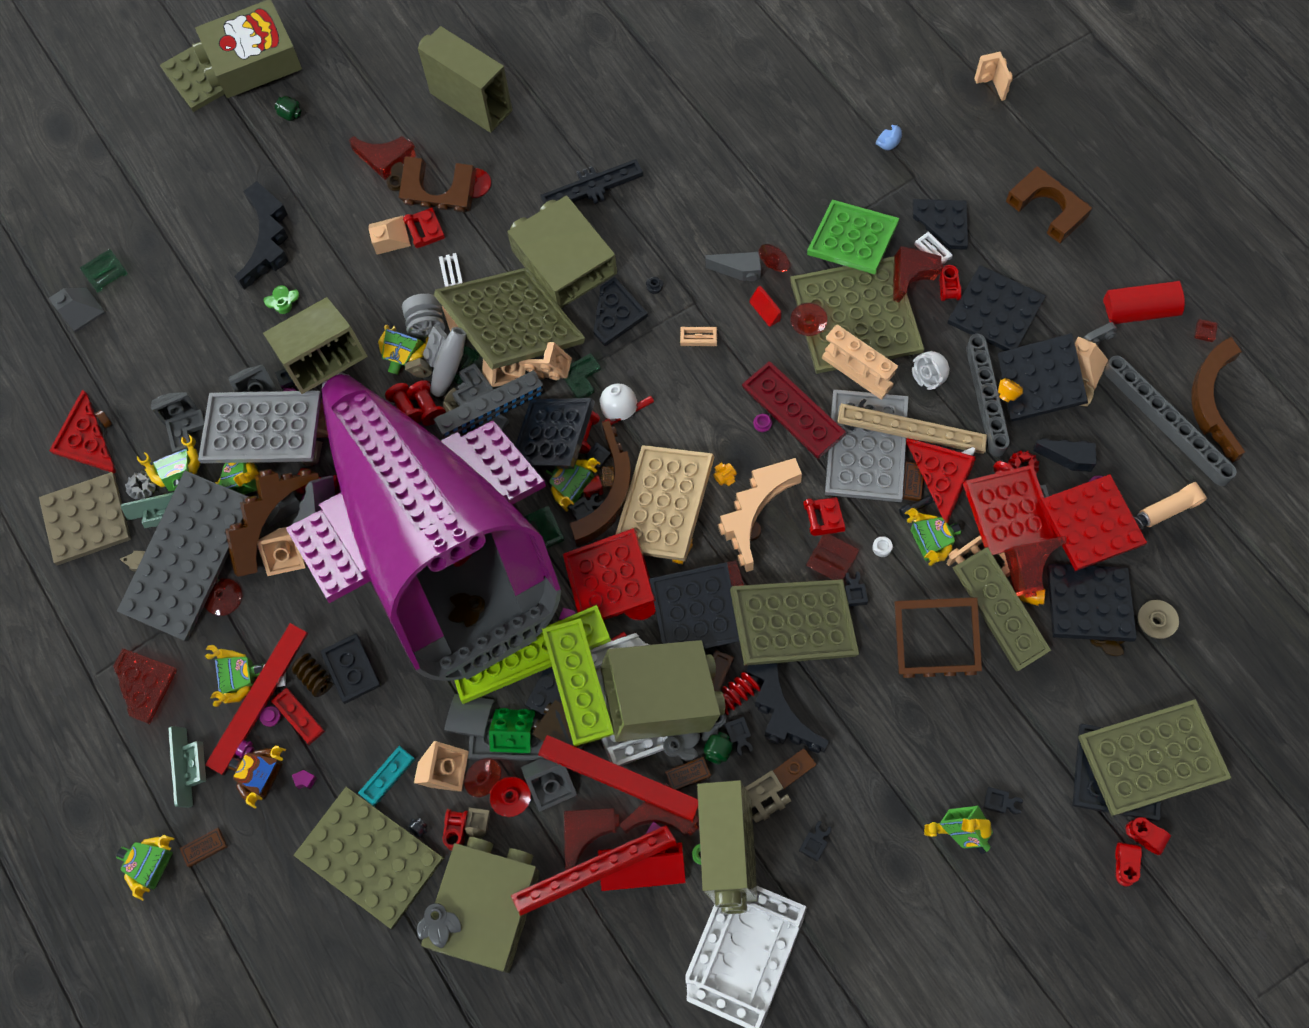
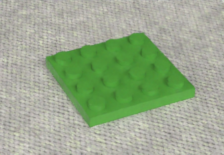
(853, 236)

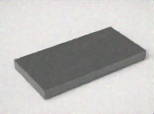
(480, 749)

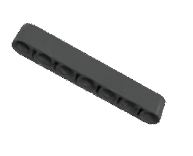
(987, 402)

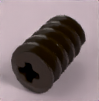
(311, 676)

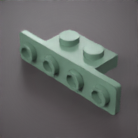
(149, 509)
(186, 765)

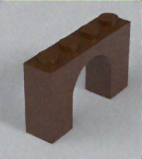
(1041, 184)
(457, 197)

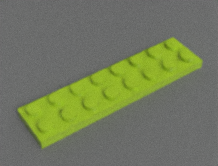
(529, 659)

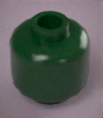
(288, 108)
(718, 748)

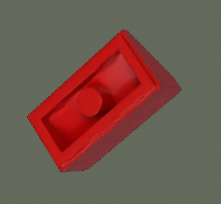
(765, 307)

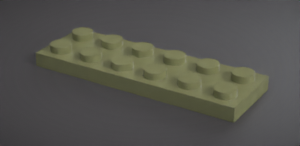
(1002, 609)

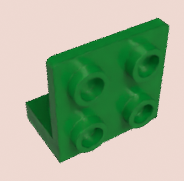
(511, 730)

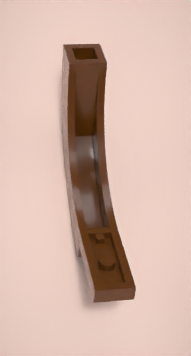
(1203, 398)
(609, 511)

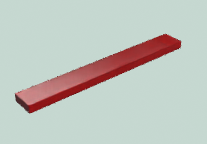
(257, 698)
(619, 777)
(593, 870)

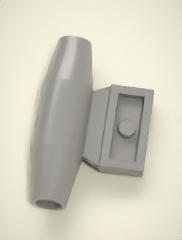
(444, 355)

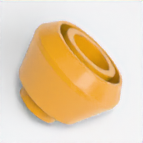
(1009, 390)

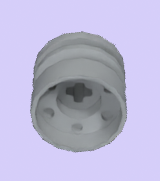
(421, 314)

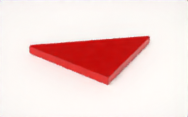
(82, 437)
(942, 472)

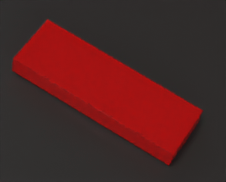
(298, 716)

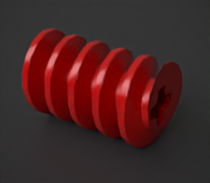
(739, 690)

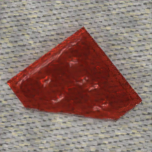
(142, 683)

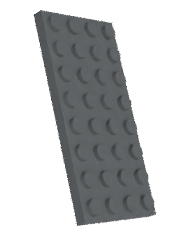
(183, 557)

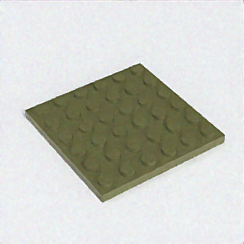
(861, 306)
(508, 317)

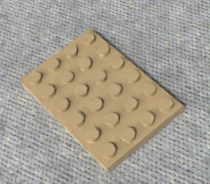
(666, 500)

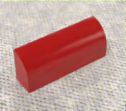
(1144, 302)
(656, 870)

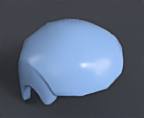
(889, 138)

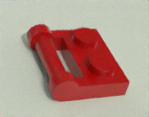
(429, 226)
(830, 515)

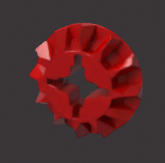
(1016, 458)

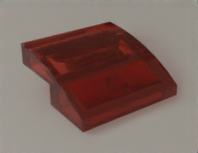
(832, 557)

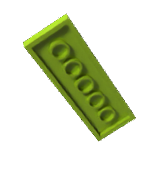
(577, 682)

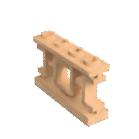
(859, 362)

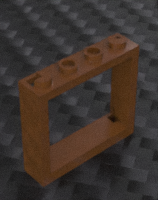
(930, 671)

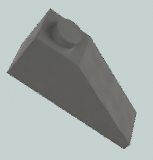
(736, 265)

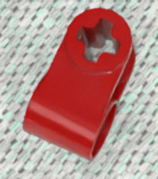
(950, 287)
(454, 826)
(1150, 835)
(1127, 859)

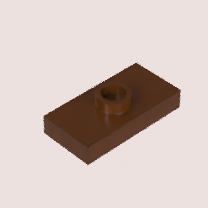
(794, 768)

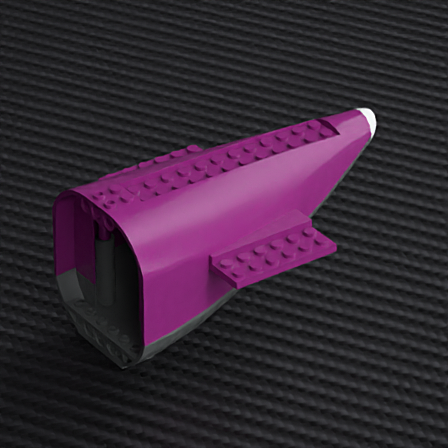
(413, 512)

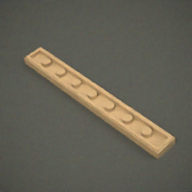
(911, 428)

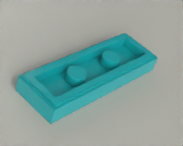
(386, 776)

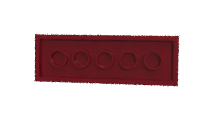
(794, 410)

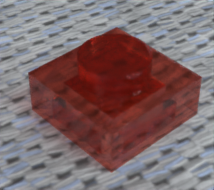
(1205, 330)

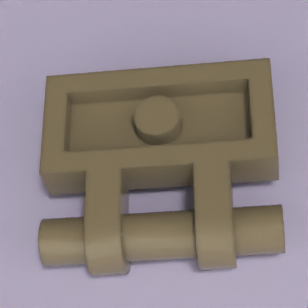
(761, 790)

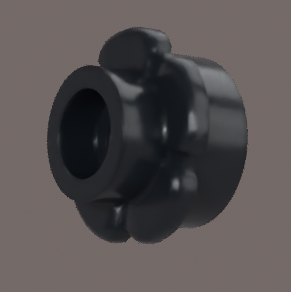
(654, 289)
(417, 827)

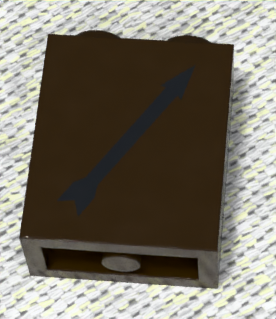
(554, 725)

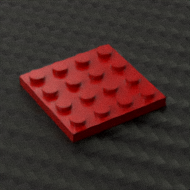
(1008, 509)
(1093, 522)
(610, 575)

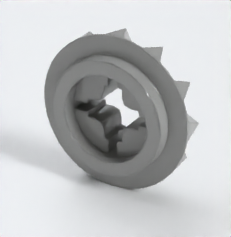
(147, 486)

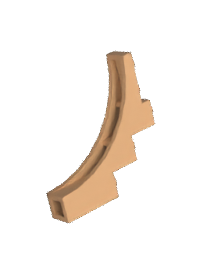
(765, 485)

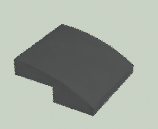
(469, 717)

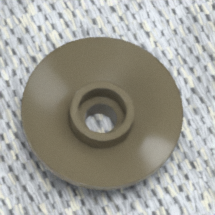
(1164, 613)

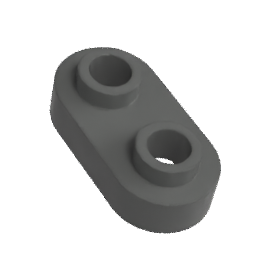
(1105, 332)

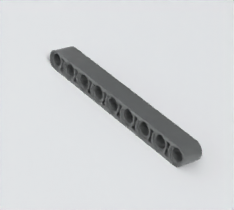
(1173, 428)

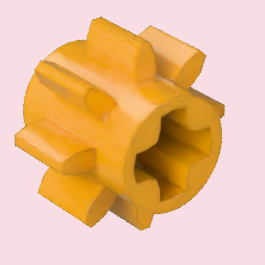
(724, 474)

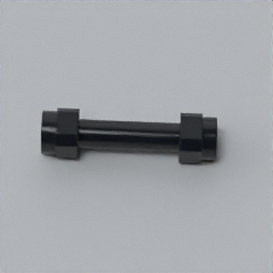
(918, 505)

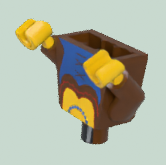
(256, 773)

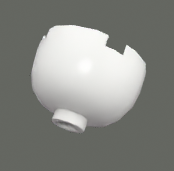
(930, 369)
(618, 402)

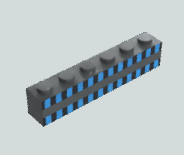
(489, 405)

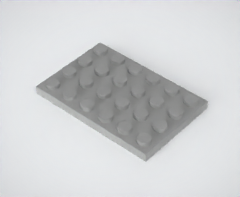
(260, 427)
(867, 461)

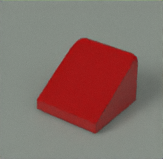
(593, 487)

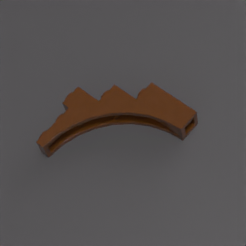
(244, 538)

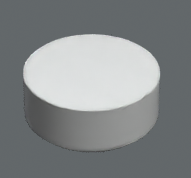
(882, 546)

